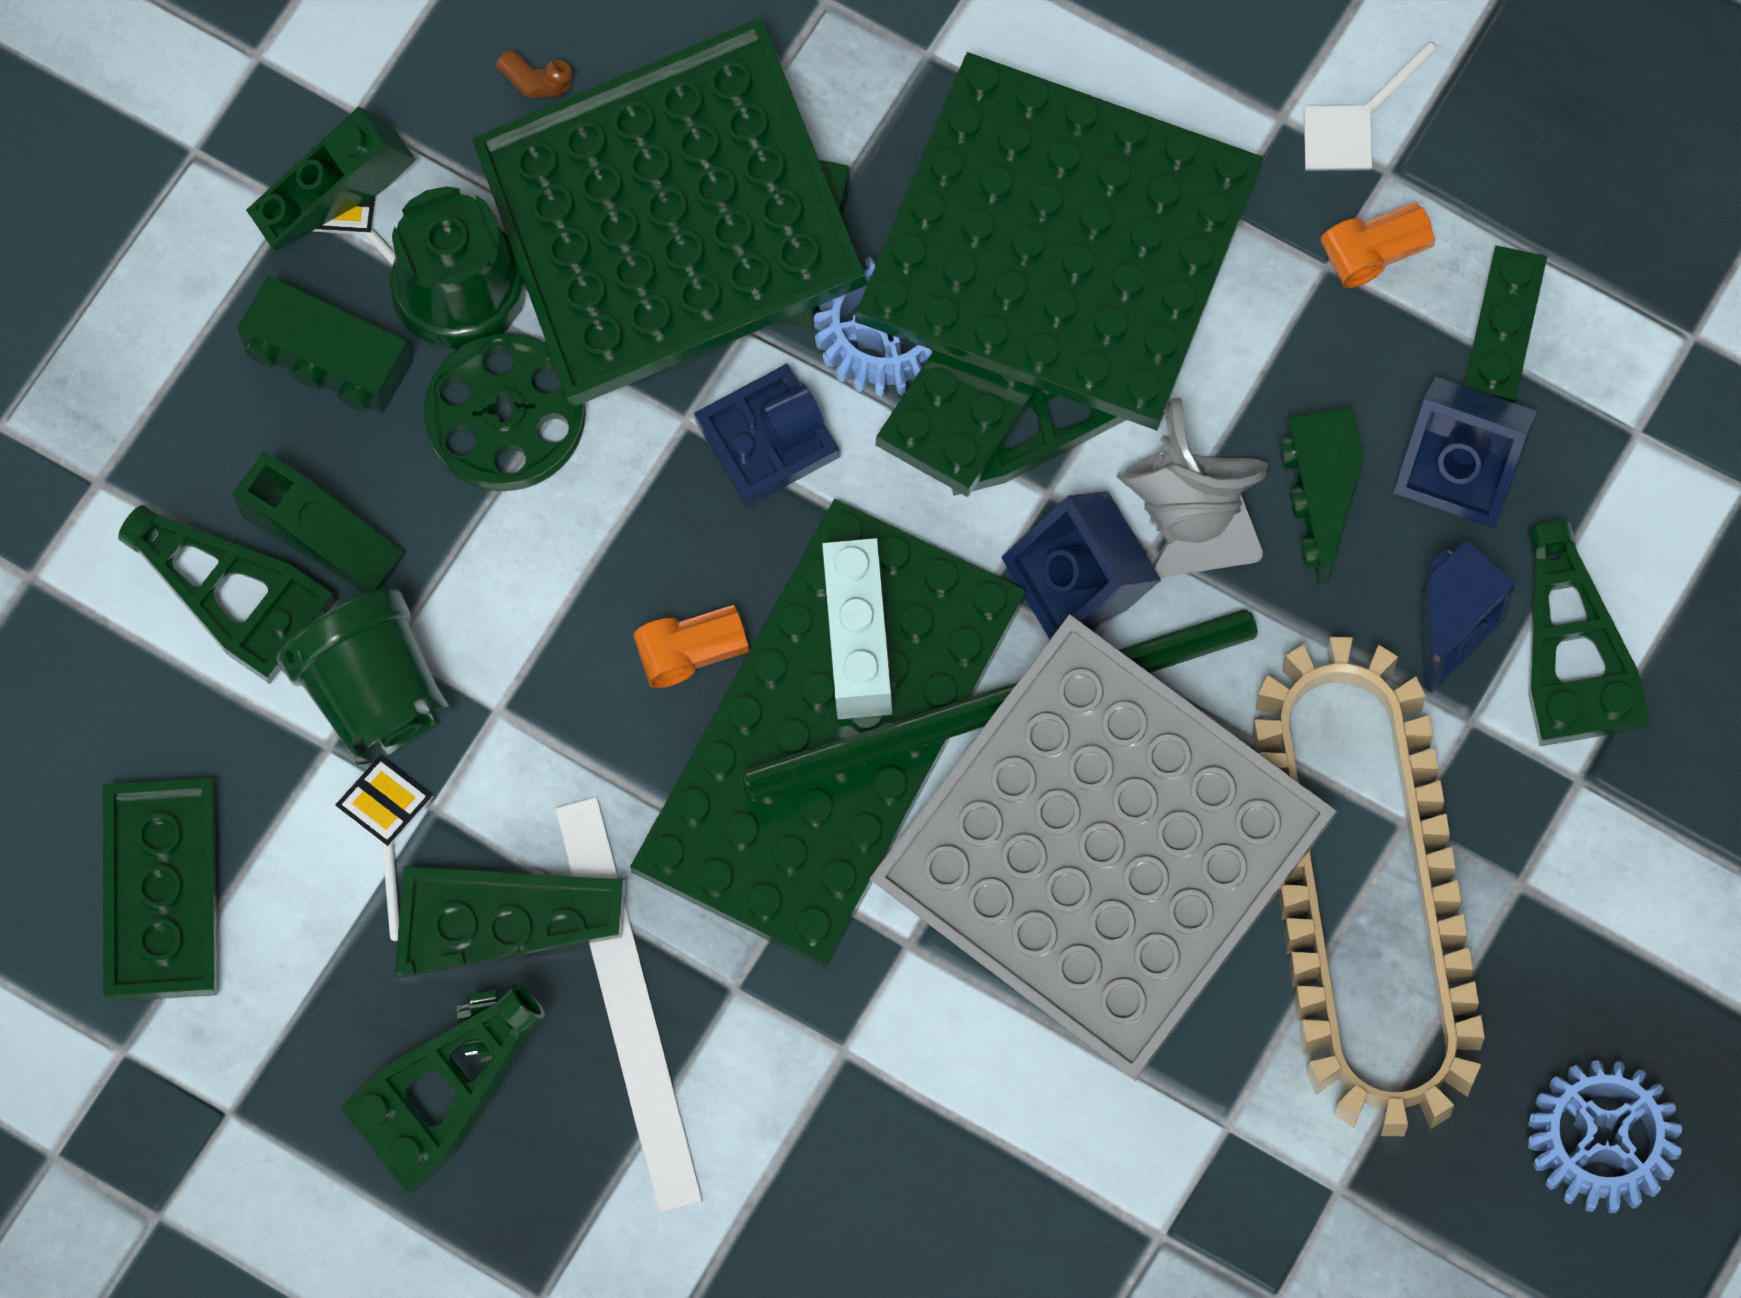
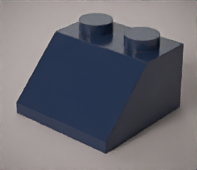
(1464, 451)
(1081, 563)
(1459, 610)

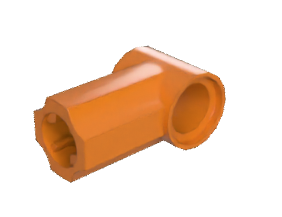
(1364, 249)
(676, 649)

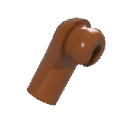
(535, 83)

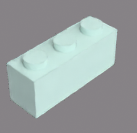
(857, 628)

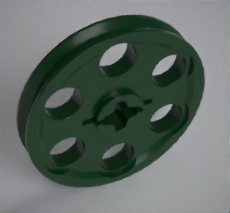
(479, 416)

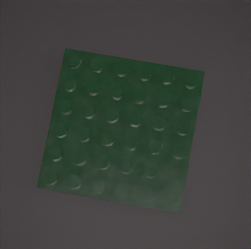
(668, 212)
(1060, 240)

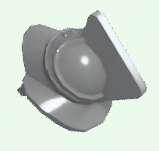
(1196, 503)

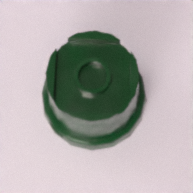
(453, 270)
(366, 673)

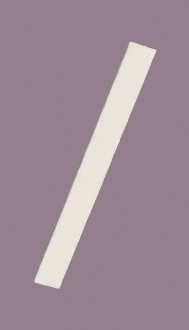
(633, 1022)

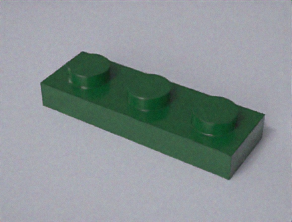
(1505, 322)

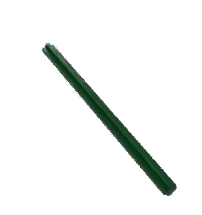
(974, 712)

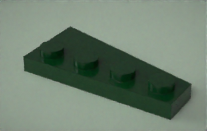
(490, 916)

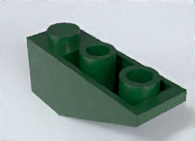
(332, 178)
(1326, 470)
(315, 524)

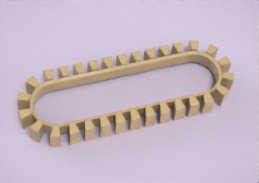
(1433, 867)

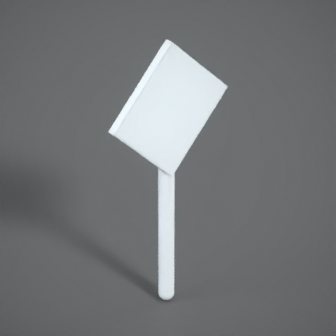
(1342, 134)

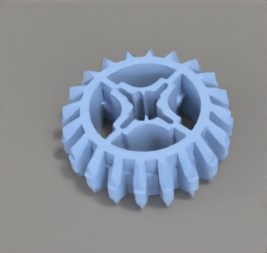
(840, 338)
(1621, 1154)

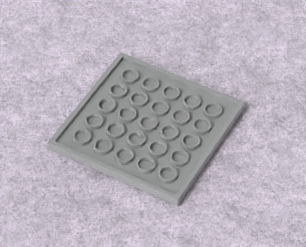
(1103, 847)

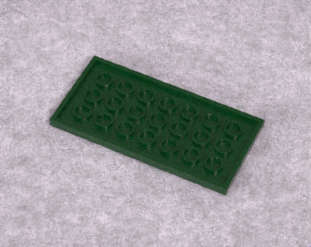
(806, 856)

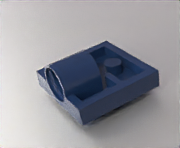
(767, 434)

